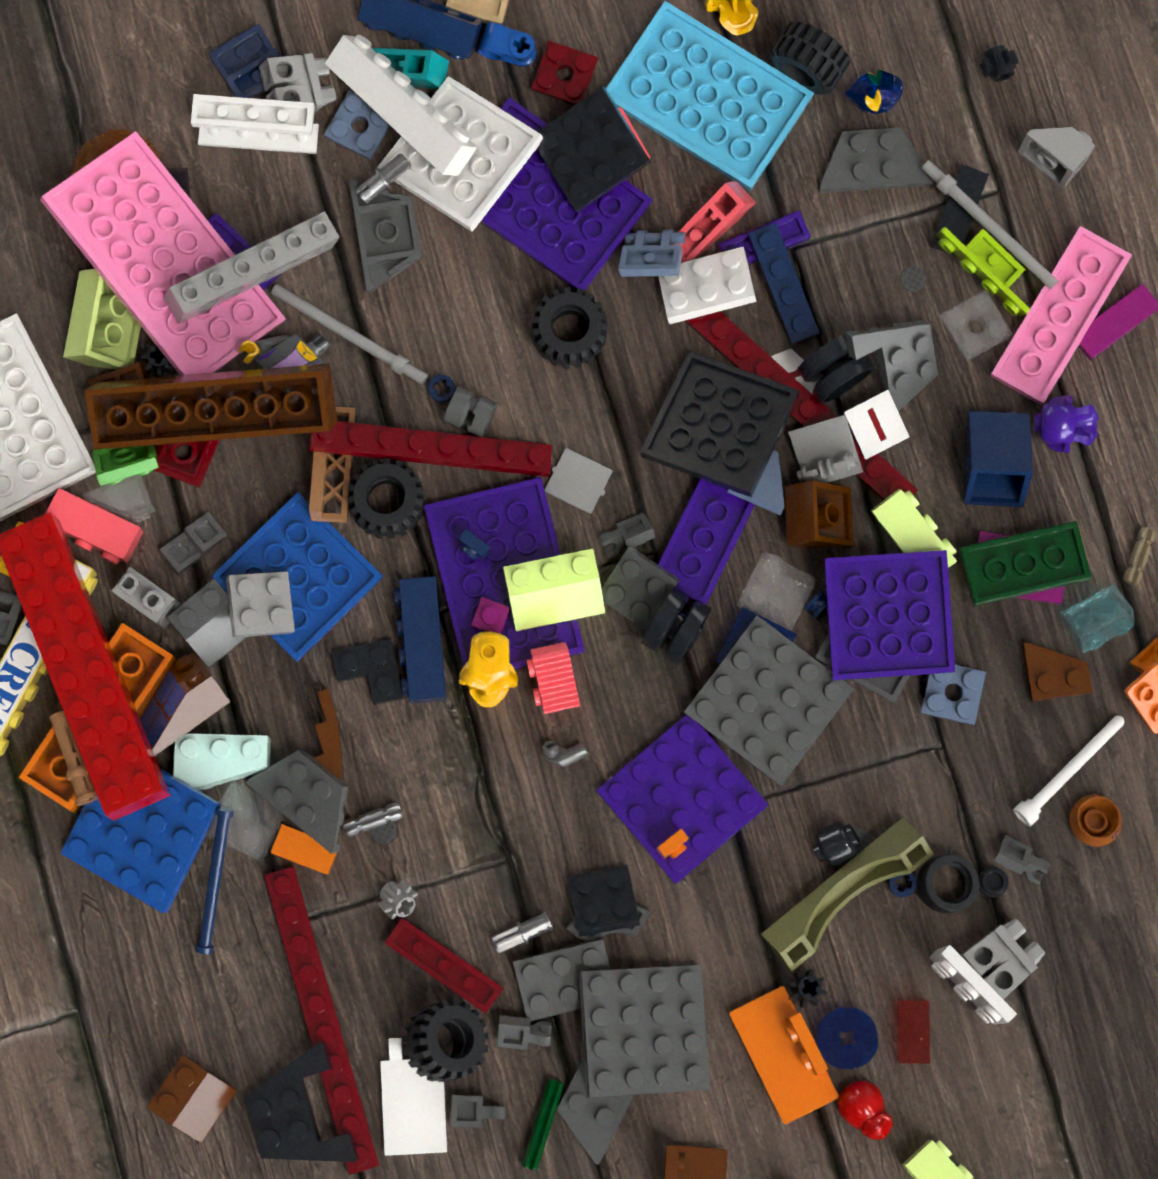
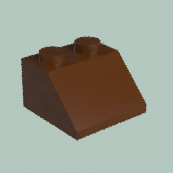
(818, 515)
(191, 1098)

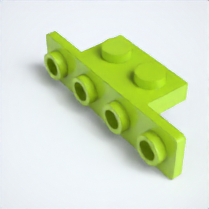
(990, 263)

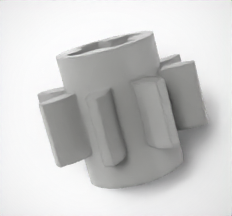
(397, 899)

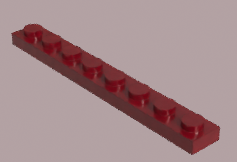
(434, 448)

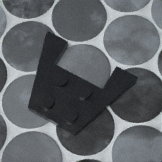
(285, 1118)

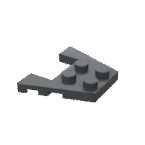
(903, 355)

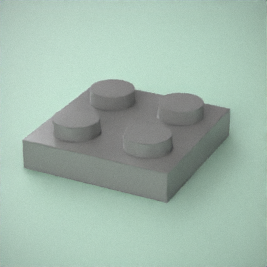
(260, 604)

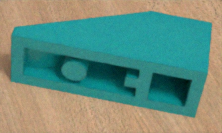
(422, 67)

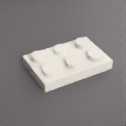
(708, 286)

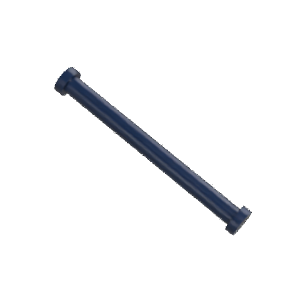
(216, 866)

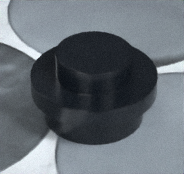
(993, 882)

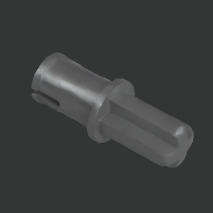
(383, 178)
(521, 933)

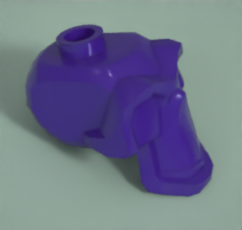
(1063, 423)

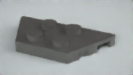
(874, 161)
(385, 235)
(305, 795)
(593, 1118)

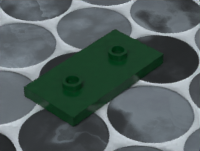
(1025, 563)

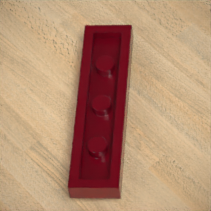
(444, 965)

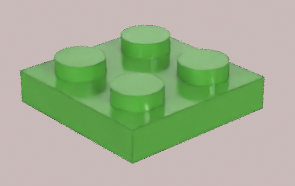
(119, 463)

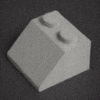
(1057, 152)

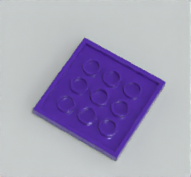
(889, 615)
(684, 785)

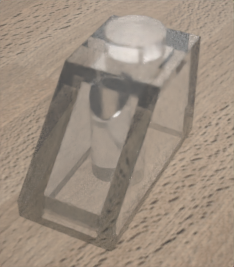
(125, 499)

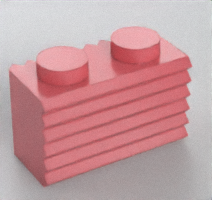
(554, 678)

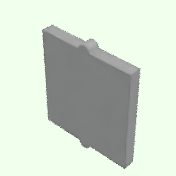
(578, 481)

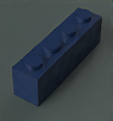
(424, 22)
(422, 640)

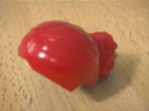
(864, 1109)

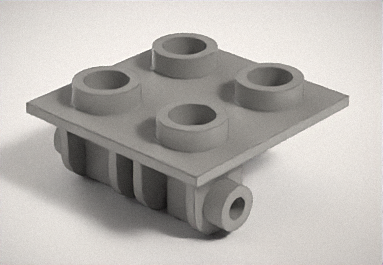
(825, 451)

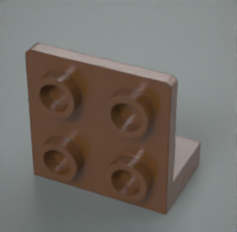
(694, 1162)

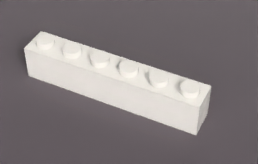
(401, 104)

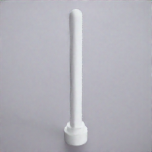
(1029, 810)

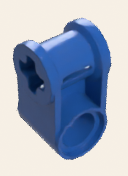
(503, 45)

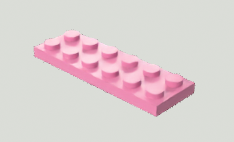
(1061, 316)

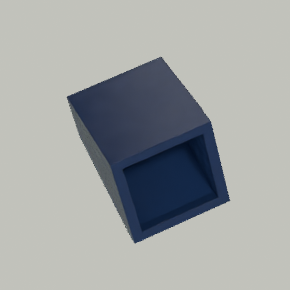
(997, 459)

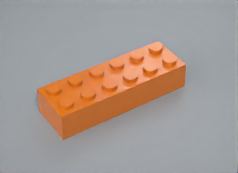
(143, 669)

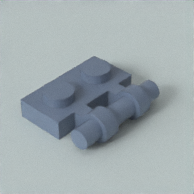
(646, 259)

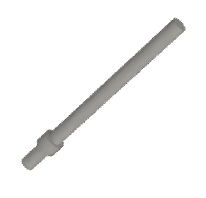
(948, 185)
(398, 364)

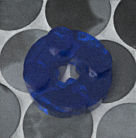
(864, 1036)

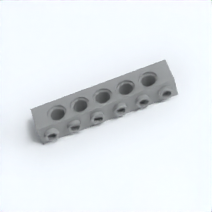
(251, 267)

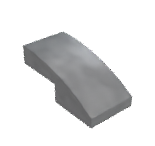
(192, 544)

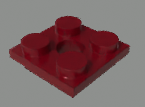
(562, 57)
(190, 470)

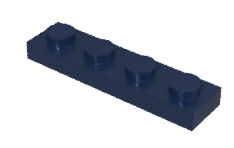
(783, 283)

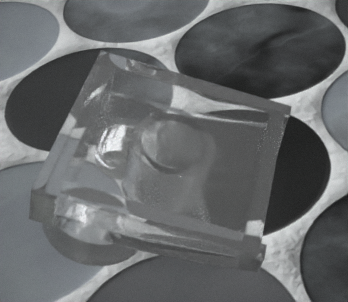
(777, 591)

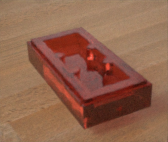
(913, 1032)

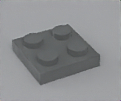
(638, 588)

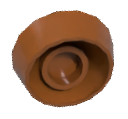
(1095, 820)

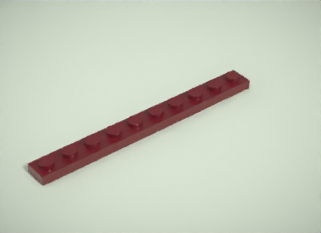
(748, 356)
(320, 1013)

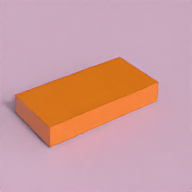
(302, 849)

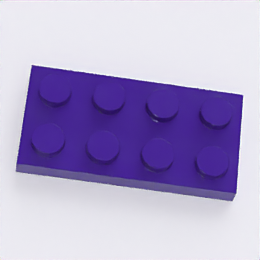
(705, 539)

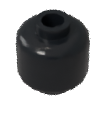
(836, 843)

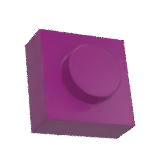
(490, 616)

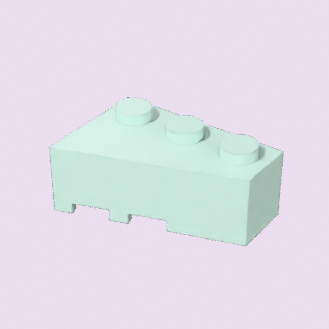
(219, 758)

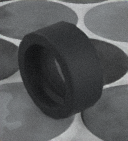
(968, 874)

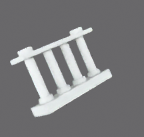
(255, 123)

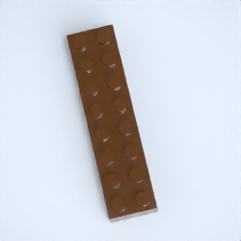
(211, 406)

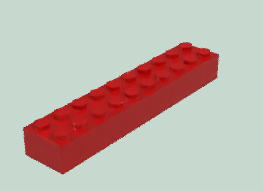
(82, 667)

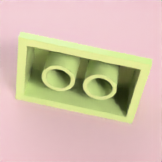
(100, 326)
(554, 590)

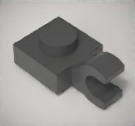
(631, 532)
(1018, 858)
(517, 1032)
(470, 1112)

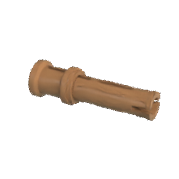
(77, 770)

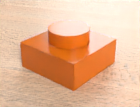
(674, 845)

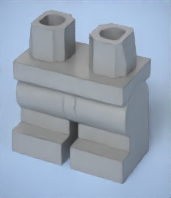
(297, 80)
(146, 597)
(1007, 958)

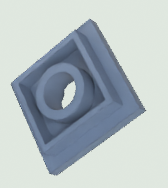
(341, 132)
(965, 709)

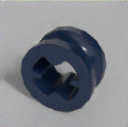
(434, 393)
(817, 604)
(907, 891)

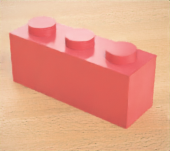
(95, 527)

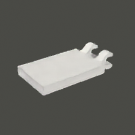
(411, 1107)

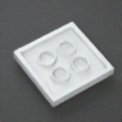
(971, 986)

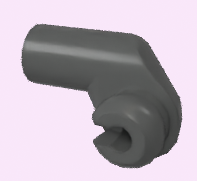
(561, 756)

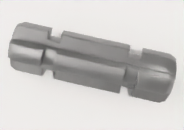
(372, 819)

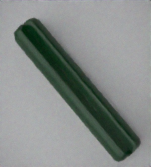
(542, 1124)

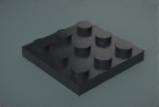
(591, 149)

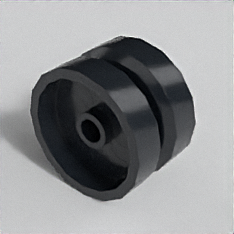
(834, 370)
(674, 624)

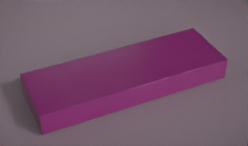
(1118, 321)

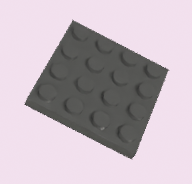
(768, 700)
(643, 1031)

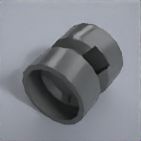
(461, 406)

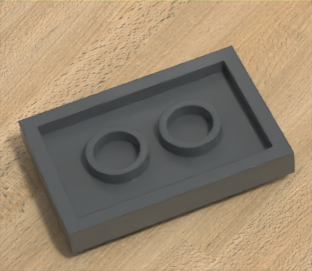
(551, 979)

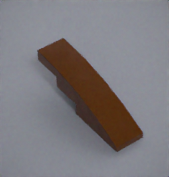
(330, 736)

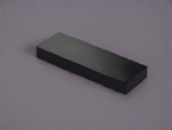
(955, 217)

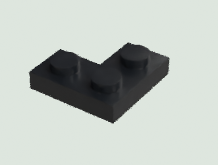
(371, 661)

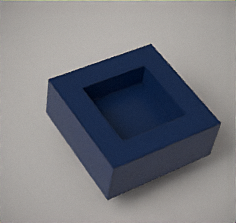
(473, 547)

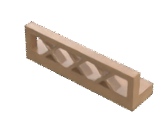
(319, 482)

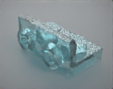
(1099, 618)

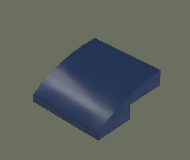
(240, 61)

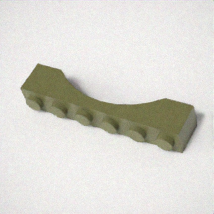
(890, 855)

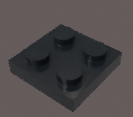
(603, 901)

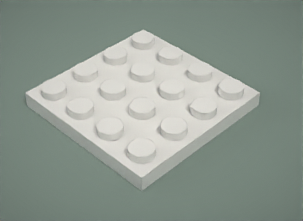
(500, 153)

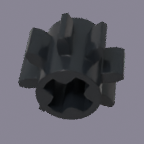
(999, 63)
(153, 353)
(799, 984)

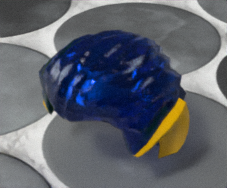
(876, 93)

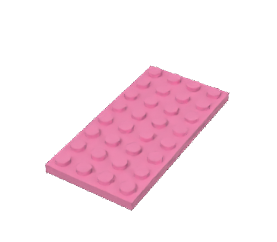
(149, 237)

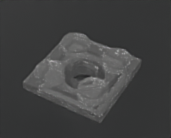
(983, 310)

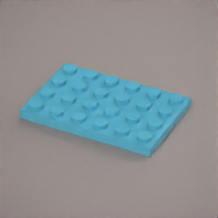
(708, 95)

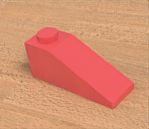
(715, 219)

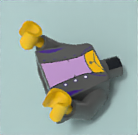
(285, 351)

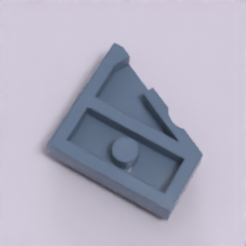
(769, 489)

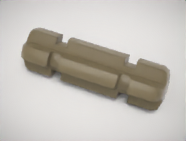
(1139, 555)

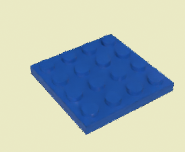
(322, 570)
(146, 849)

